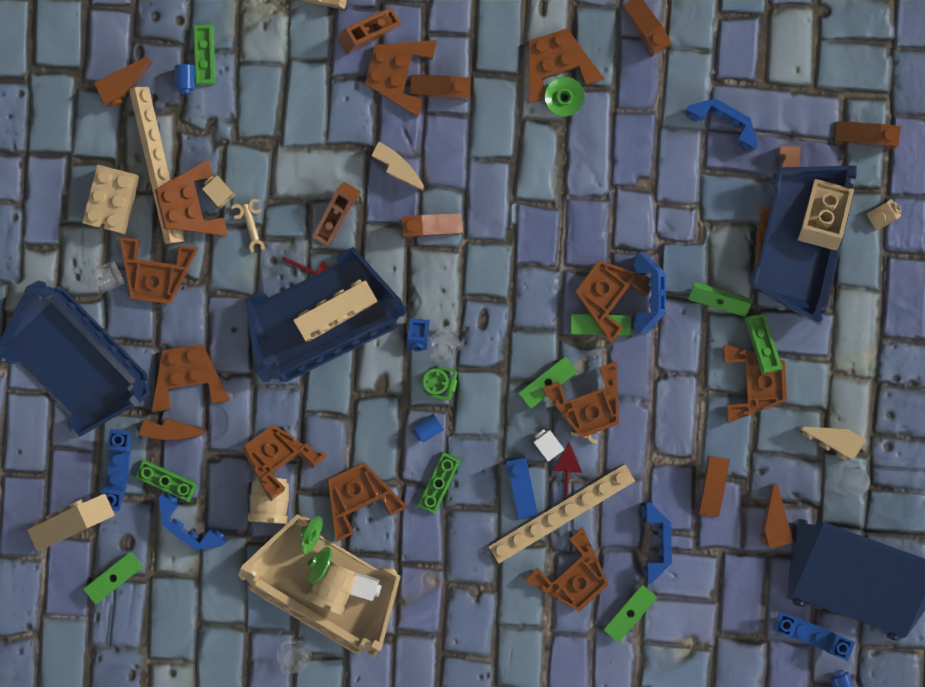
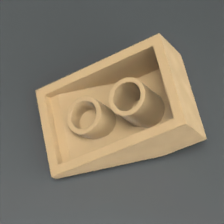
(826, 215)

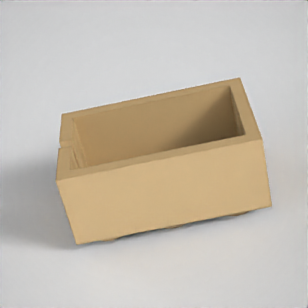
(111, 199)

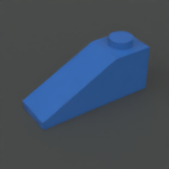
(521, 487)

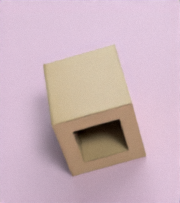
(218, 191)

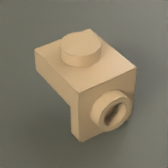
(884, 214)

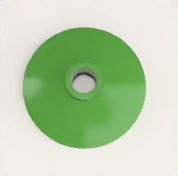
(568, 87)
(310, 534)
(318, 565)

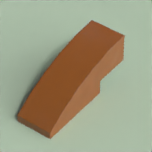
(169, 430)
(713, 485)

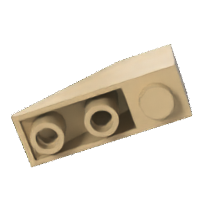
(841, 440)

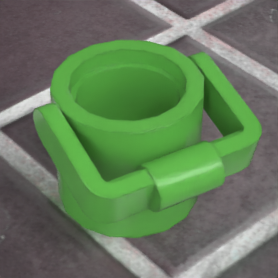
(437, 381)

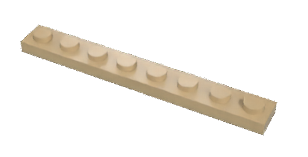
(152, 150)
(561, 513)

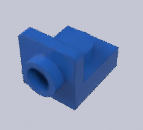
(418, 334)

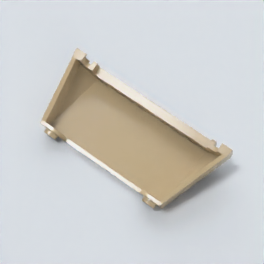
(281, 577)

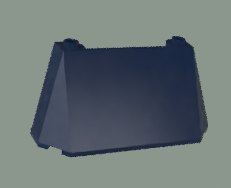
(790, 269)
(279, 345)
(72, 358)
(856, 577)

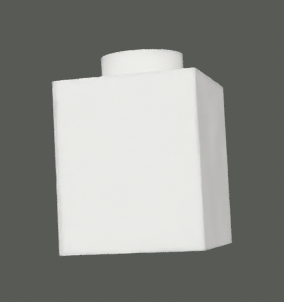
(547, 444)
(366, 587)

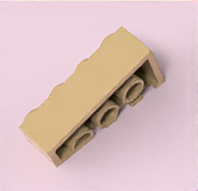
(335, 311)
(69, 521)

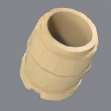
(265, 510)
(333, 588)

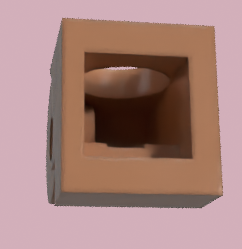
(790, 155)

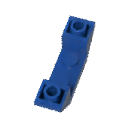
(746, 139)
(657, 282)
(118, 467)
(168, 506)
(655, 568)
(814, 635)

